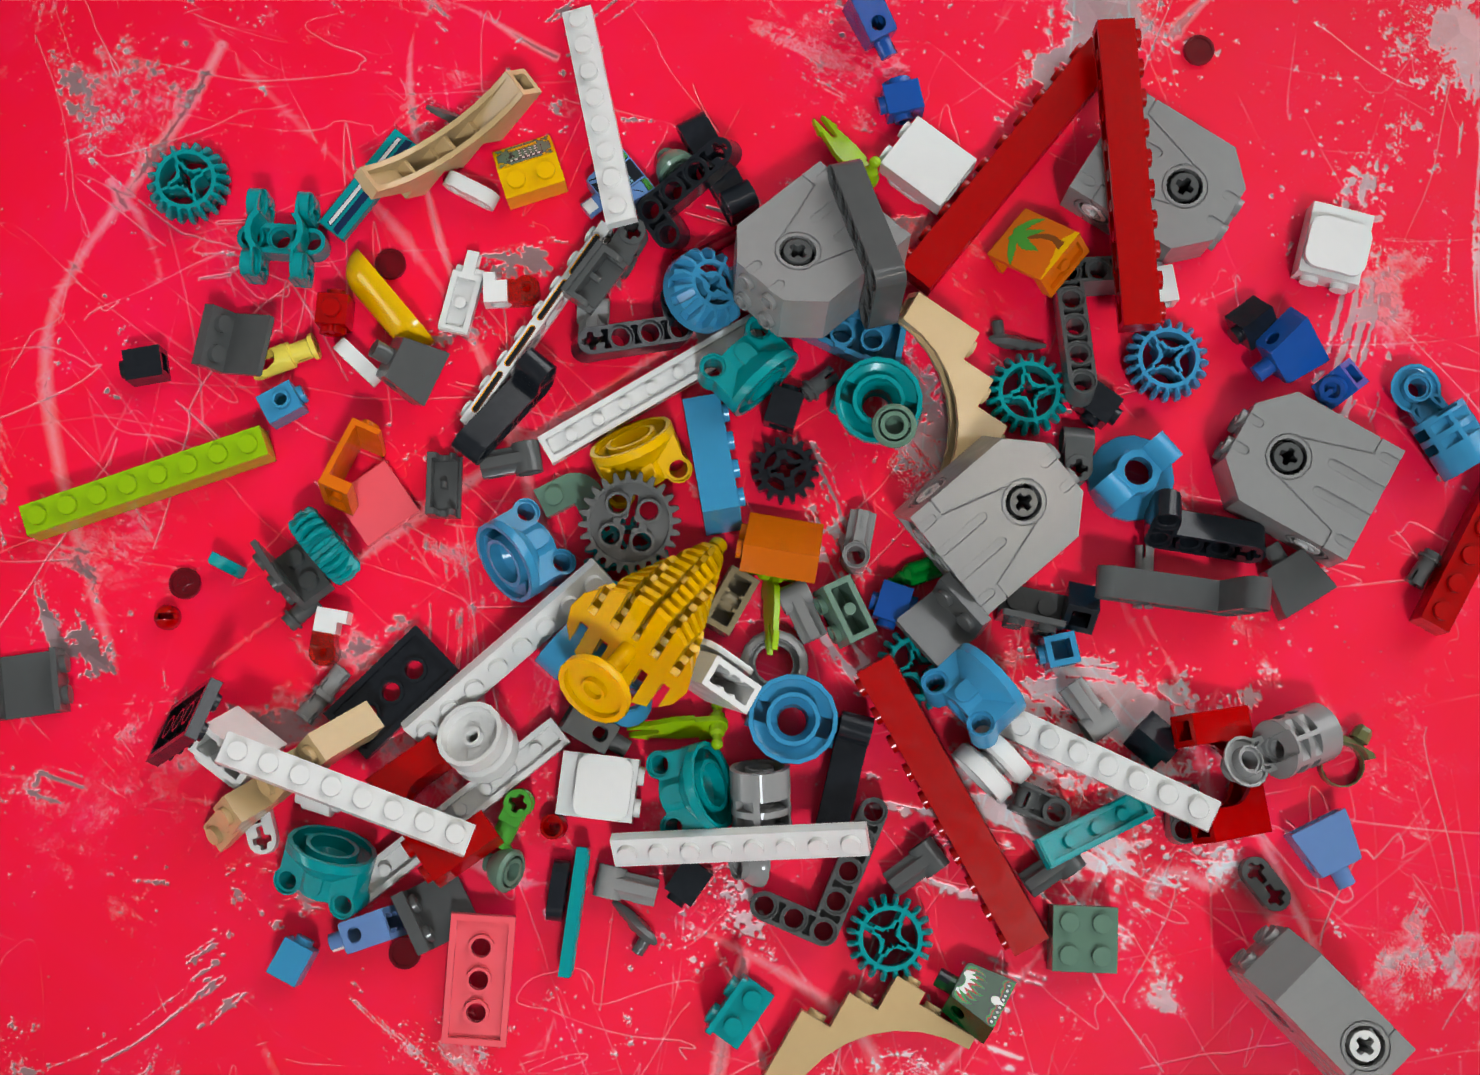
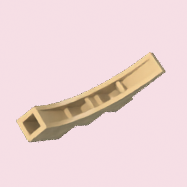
(453, 146)
(947, 343)
(322, 746)
(899, 1009)

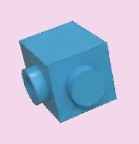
(283, 404)
(1058, 650)
(293, 959)

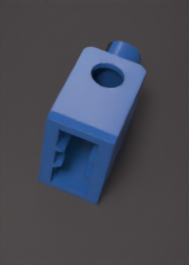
(864, 16)
(1289, 348)

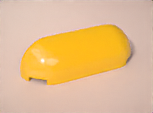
(383, 301)

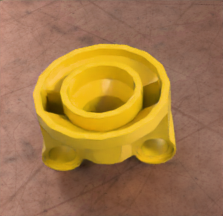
(641, 446)

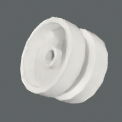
(477, 742)
(990, 764)

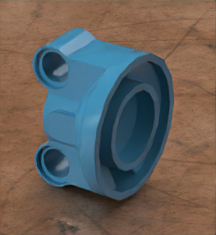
(1108, 481)
(522, 553)
(798, 693)
(975, 693)

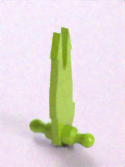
(844, 149)
(771, 610)
(688, 726)

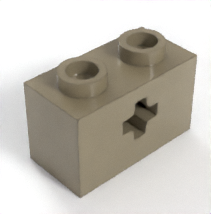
(730, 600)

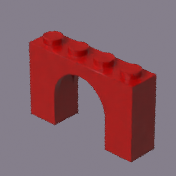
(407, 778)
(1244, 808)

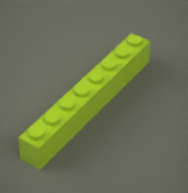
(147, 483)

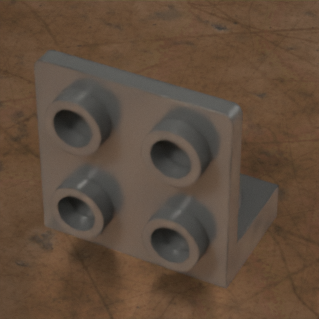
(232, 341)
(294, 575)
(1033, 610)
(943, 620)
(428, 910)

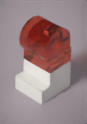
(510, 292)
(325, 636)

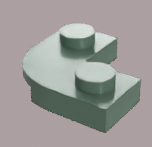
(565, 493)

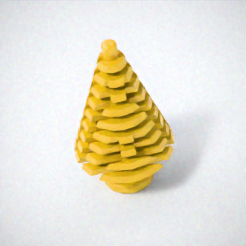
(650, 625)

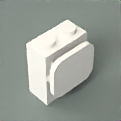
(925, 165)
(1333, 247)
(723, 678)
(238, 722)
(599, 787)

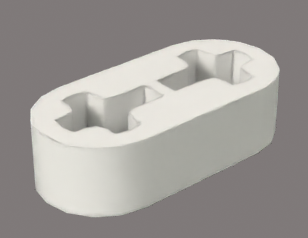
(471, 190)
(357, 361)
(269, 827)

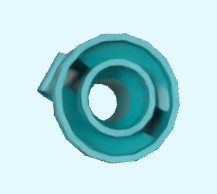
(748, 369)
(873, 378)
(693, 786)
(327, 868)

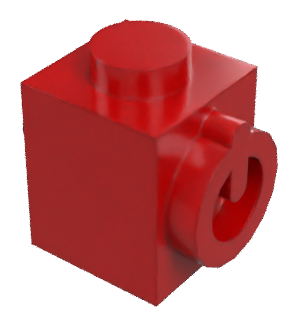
(334, 313)

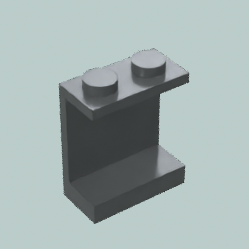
(35, 684)

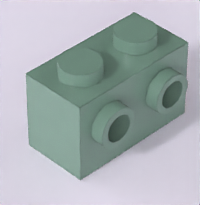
(843, 611)

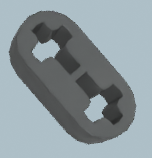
(1269, 878)

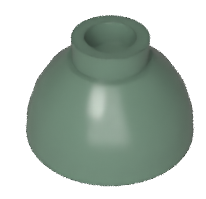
(668, 161)
(894, 425)
(504, 868)

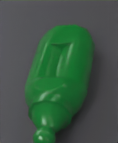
(916, 573)

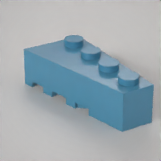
(856, 343)
(713, 463)

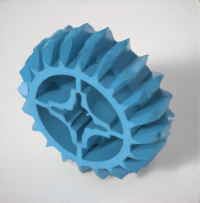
(1173, 370)

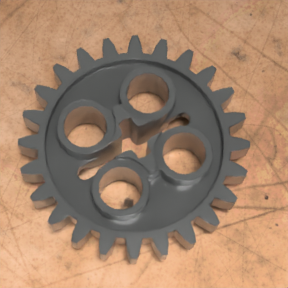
(601, 515)

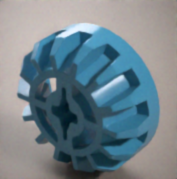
(700, 297)

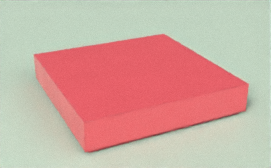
(381, 503)

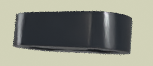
(558, 890)

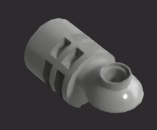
(1284, 746)
(759, 798)

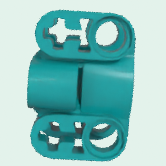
(256, 257)

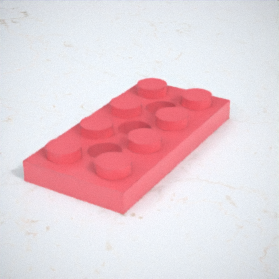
(460, 993)

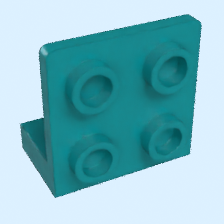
(738, 1011)

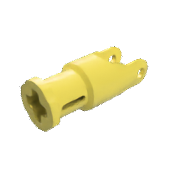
(288, 356)

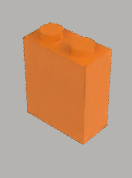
(780, 547)

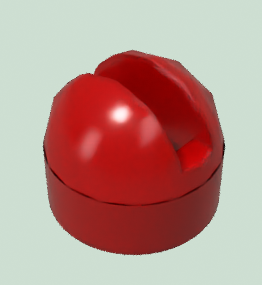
(167, 624)
(553, 833)

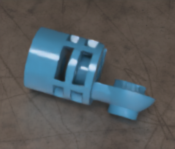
(1443, 431)
(561, 649)

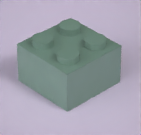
(1082, 938)

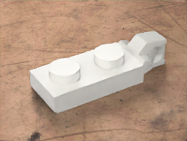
(462, 296)

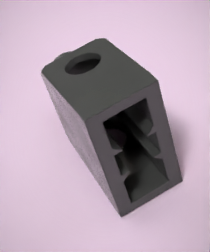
(409, 367)
(1295, 580)
(582, 729)

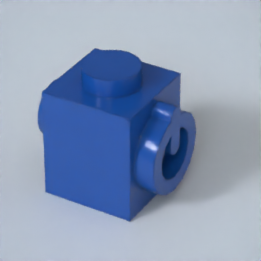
(901, 100)
(1339, 384)
(891, 603)

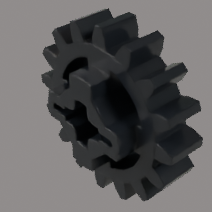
(799, 467)

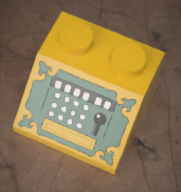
(530, 172)

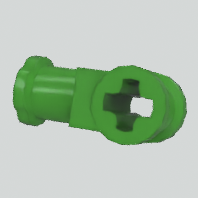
(510, 819)

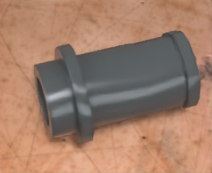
(818, 384)
(1423, 568)
(297, 616)

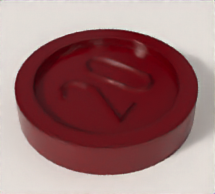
(1198, 50)
(390, 264)
(185, 583)
(403, 953)

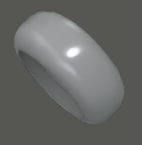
(786, 641)

